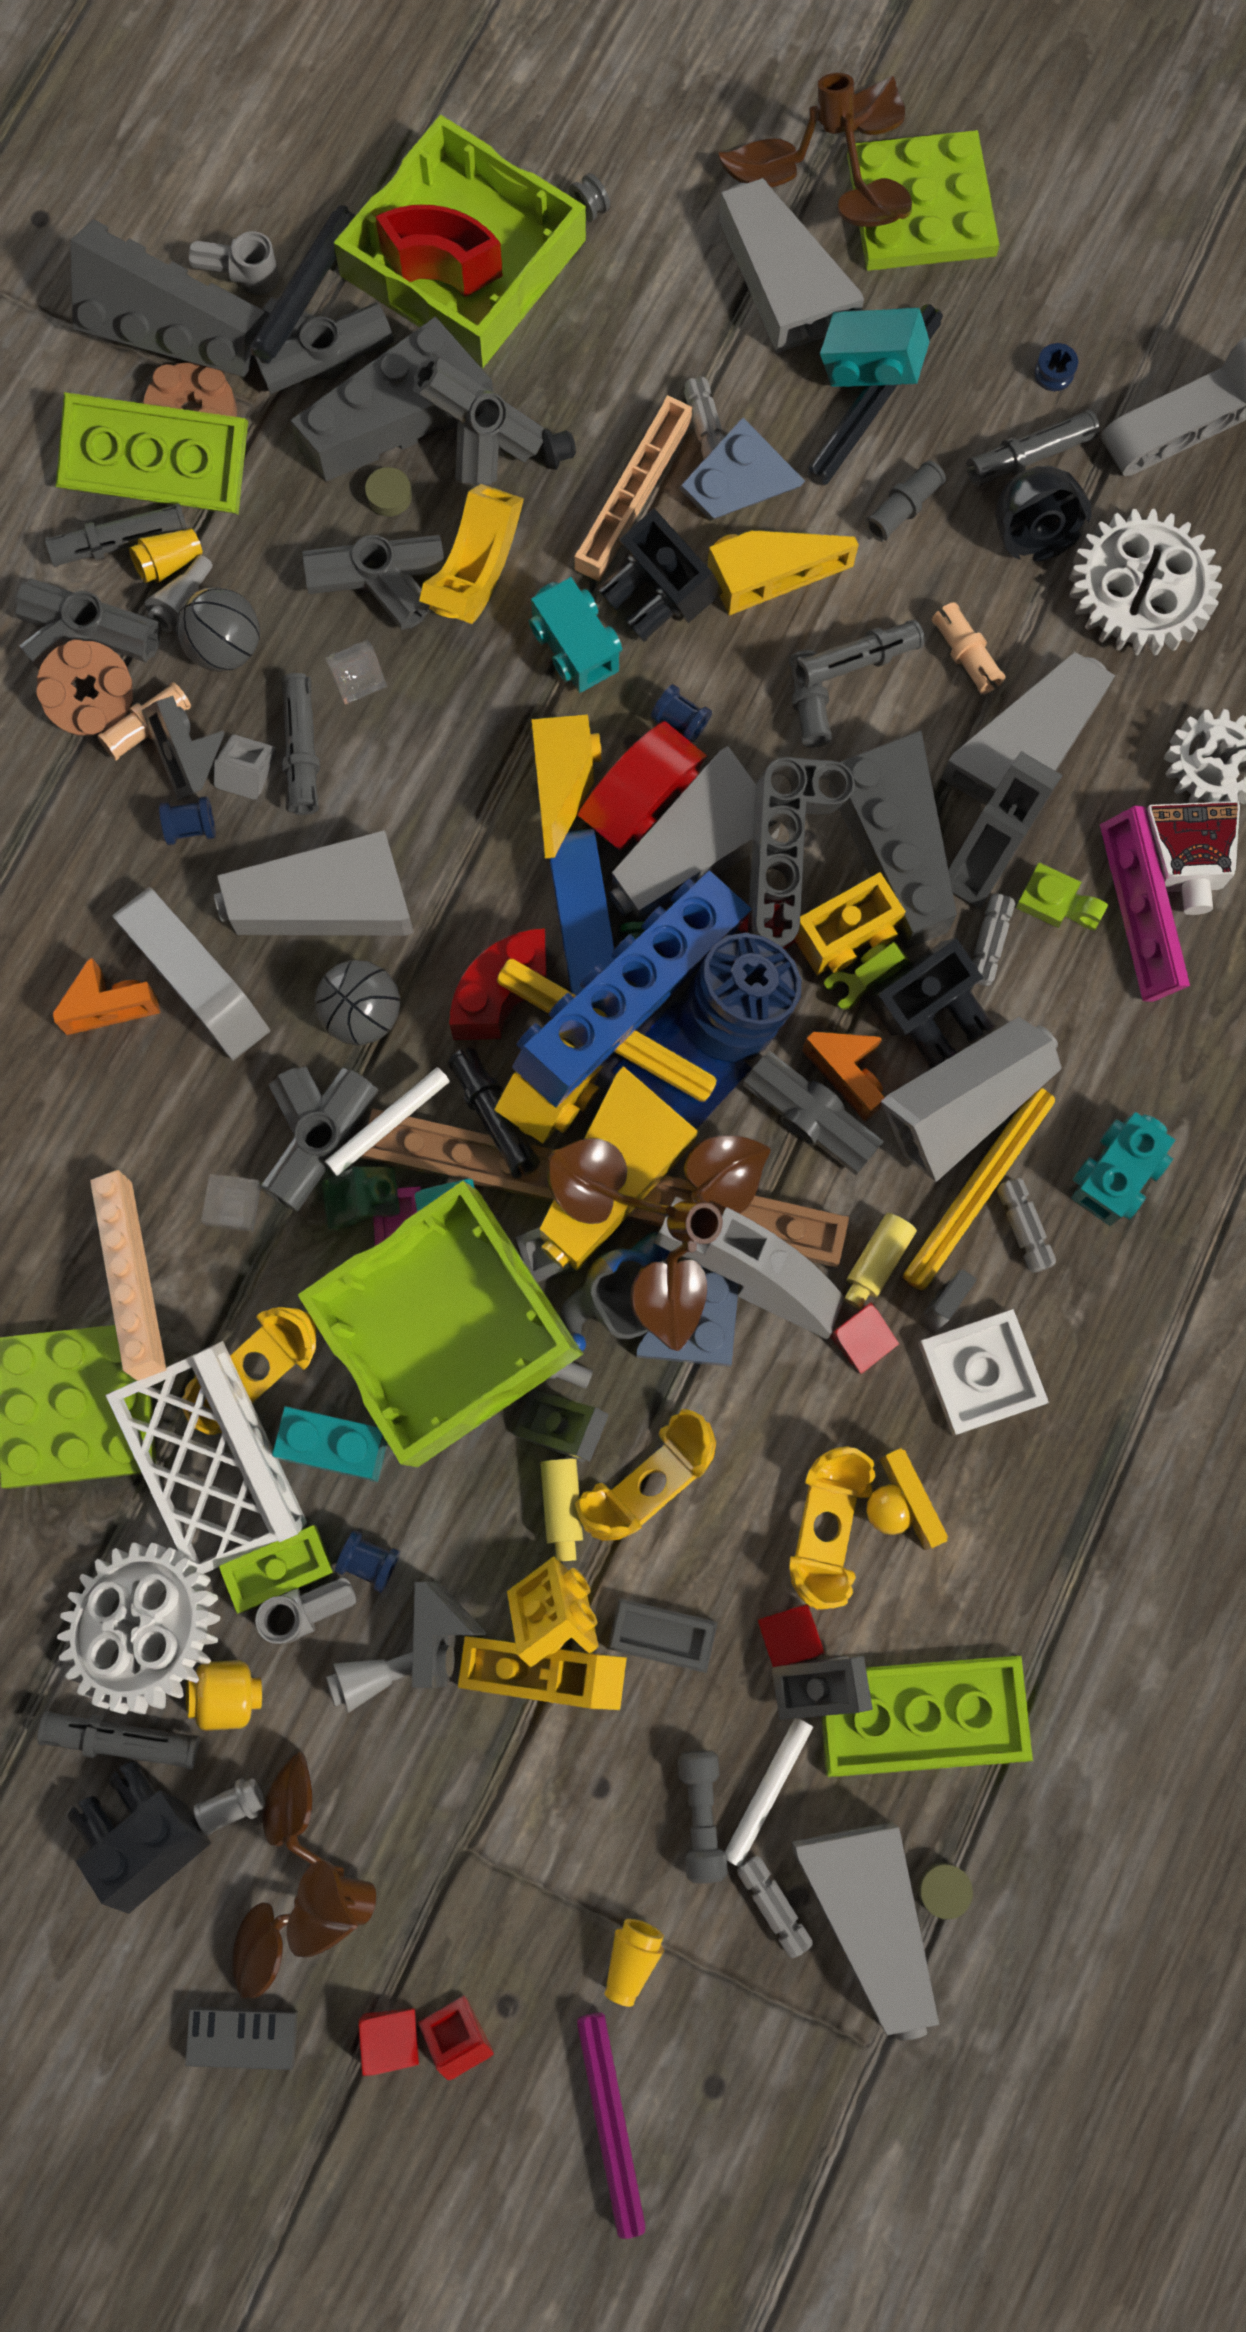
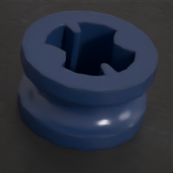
(1062, 355)

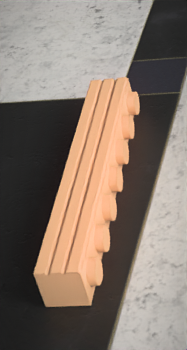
(633, 488)
(128, 1276)

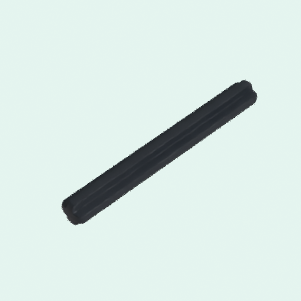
(300, 288)
(859, 417)

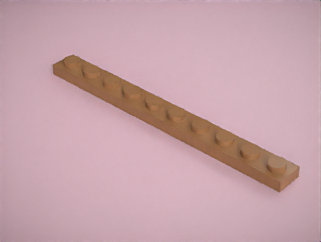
(473, 1155)

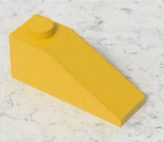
(770, 564)
(564, 773)
(558, 1678)

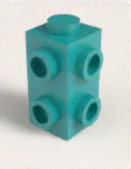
(570, 627)
(1131, 1157)

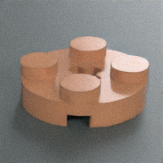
(191, 382)
(79, 661)

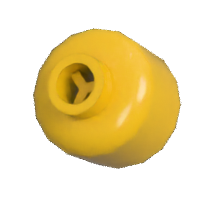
(223, 1695)

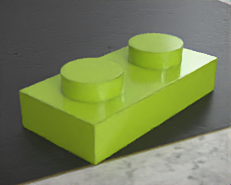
(276, 1569)

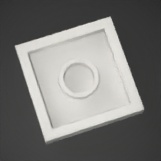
(983, 1372)

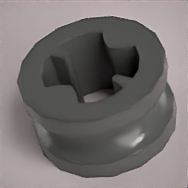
(592, 195)

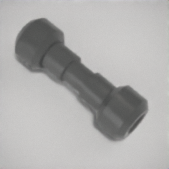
(705, 1861)

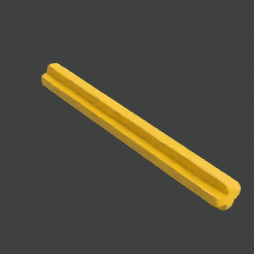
(635, 1048)
(978, 1189)

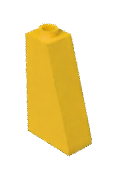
(651, 1142)

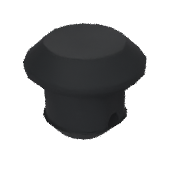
(557, 447)

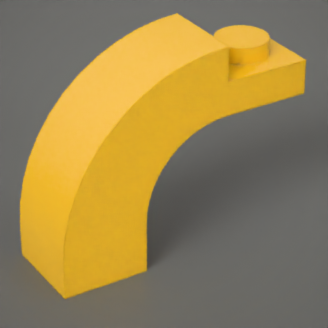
(476, 557)

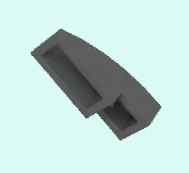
(1001, 828)

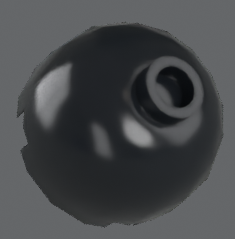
(1041, 513)

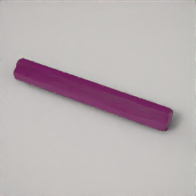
(611, 2125)

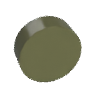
(388, 491)
(945, 1890)

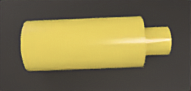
(879, 1259)
(559, 1497)

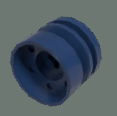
(740, 997)

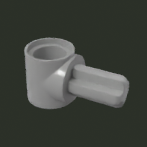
(238, 261)
(307, 1609)

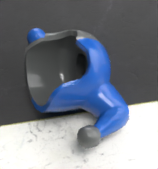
(609, 1291)

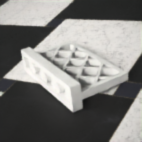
(246, 1440)

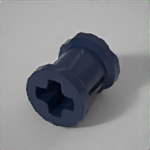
(681, 713)
(187, 820)
(367, 1561)

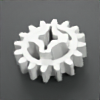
(1215, 764)

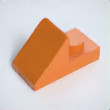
(91, 1006)
(838, 1061)

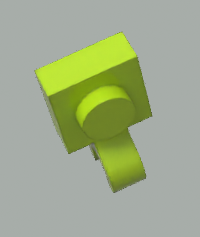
(1053, 896)
(878, 966)

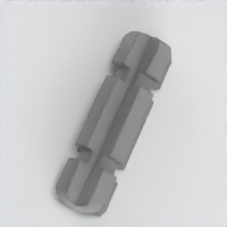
(703, 414)
(992, 936)
(1026, 1225)
(774, 1907)

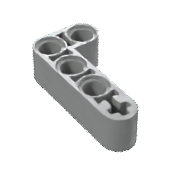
(1180, 417)
(192, 973)

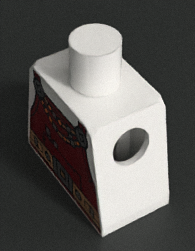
(1196, 849)

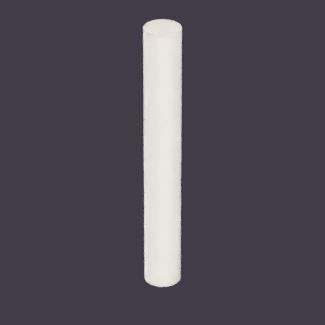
(387, 1121)
(767, 1791)

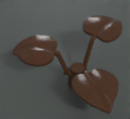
(839, 111)
(725, 1174)
(326, 1901)

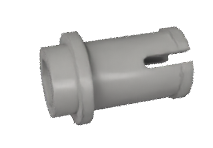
(230, 1806)

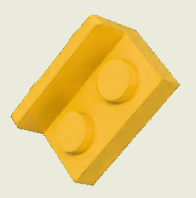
(550, 1610)

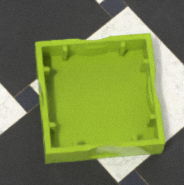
(529, 217)
(440, 1325)

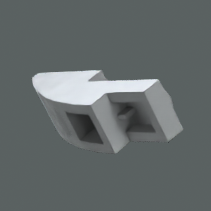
(769, 1271)

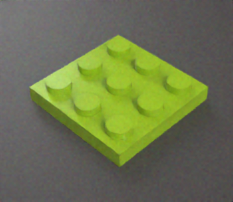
(948, 195)
(57, 1408)

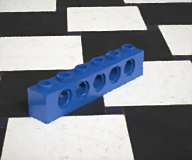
(559, 1069)

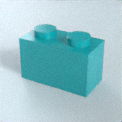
(875, 347)
(330, 1444)

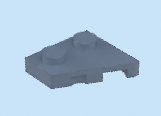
(739, 474)
(714, 1334)

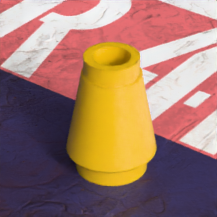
(164, 554)
(632, 1960)

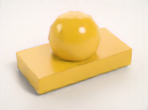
(904, 1503)

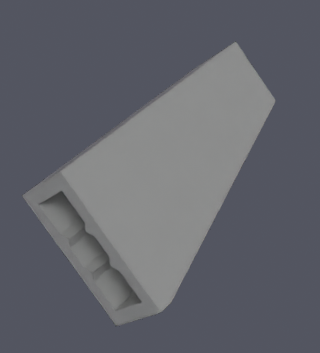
(784, 266)
(1038, 723)
(699, 833)
(319, 892)
(970, 1095)
(872, 1911)

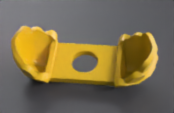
(284, 1339)
(834, 1486)
(624, 1509)

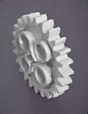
(1184, 597)
(138, 1628)

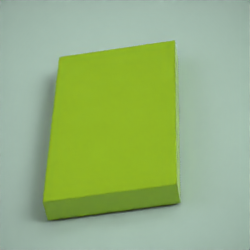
(151, 453)
(933, 1719)

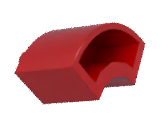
(440, 246)
(642, 785)
(479, 1001)

